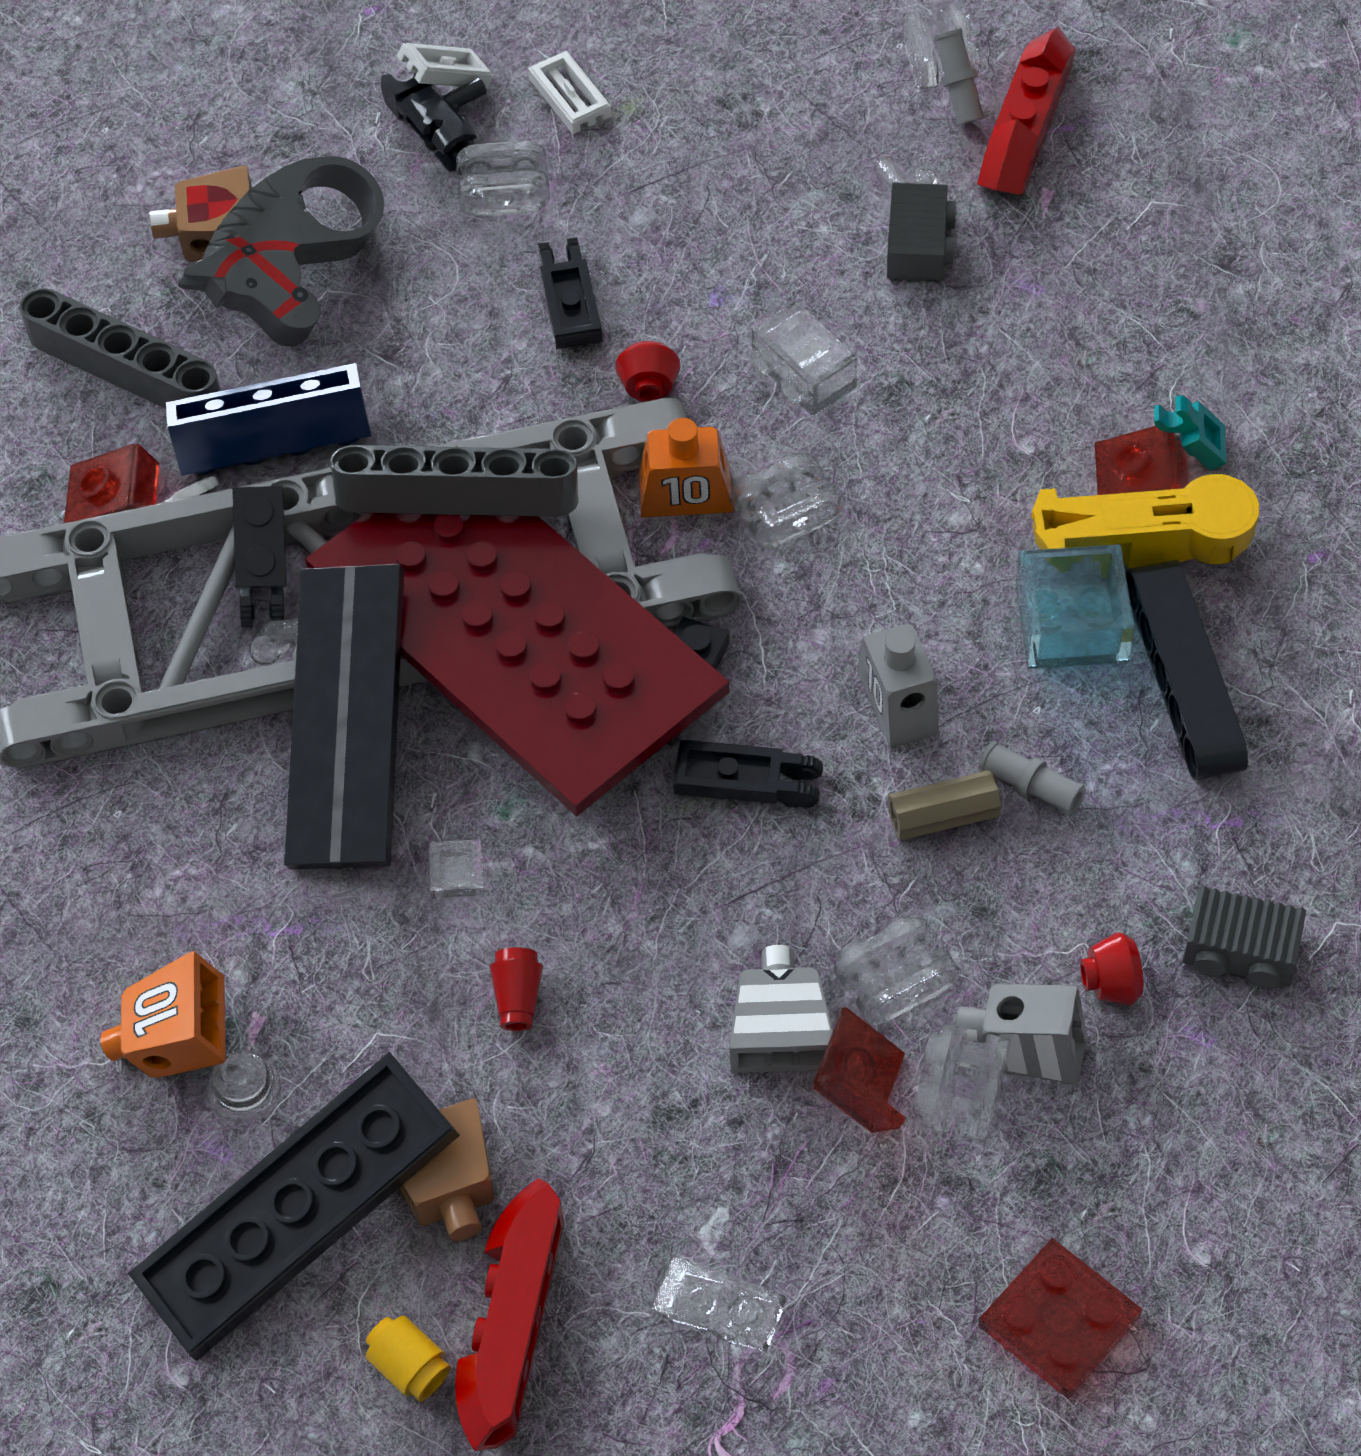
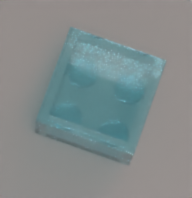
(1074, 606)

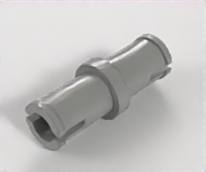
(959, 76)
(1032, 778)

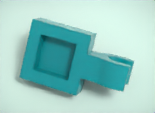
(1199, 430)

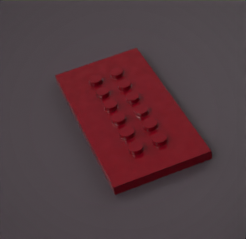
(534, 644)

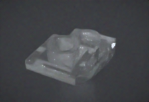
(720, 1304)

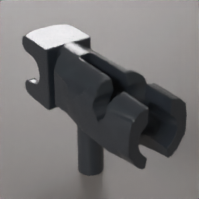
(433, 114)

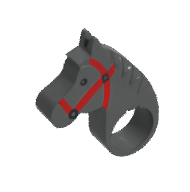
(268, 235)

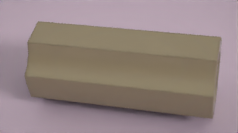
(944, 805)

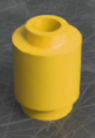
(407, 1357)

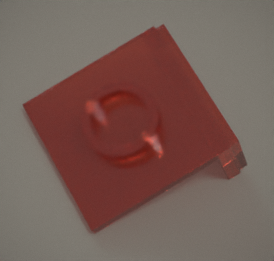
(1141, 462)
(111, 483)
(860, 1073)

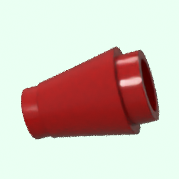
(516, 986)

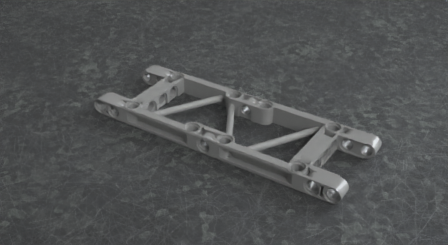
(90, 554)

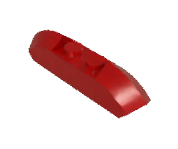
(1027, 113)
(495, 1379)

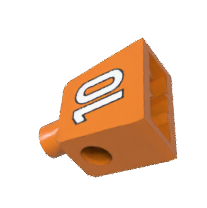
(684, 472)
(171, 1020)

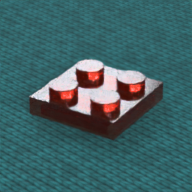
(1060, 1318)

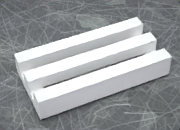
(443, 64)
(583, 114)

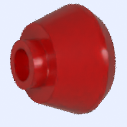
(648, 370)
(1113, 970)

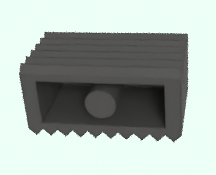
(918, 232)
(1244, 938)

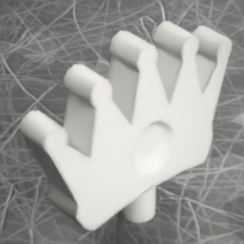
(195, 489)

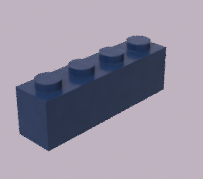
(268, 420)

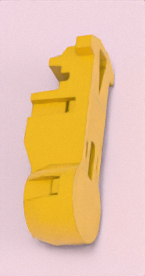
(1203, 522)

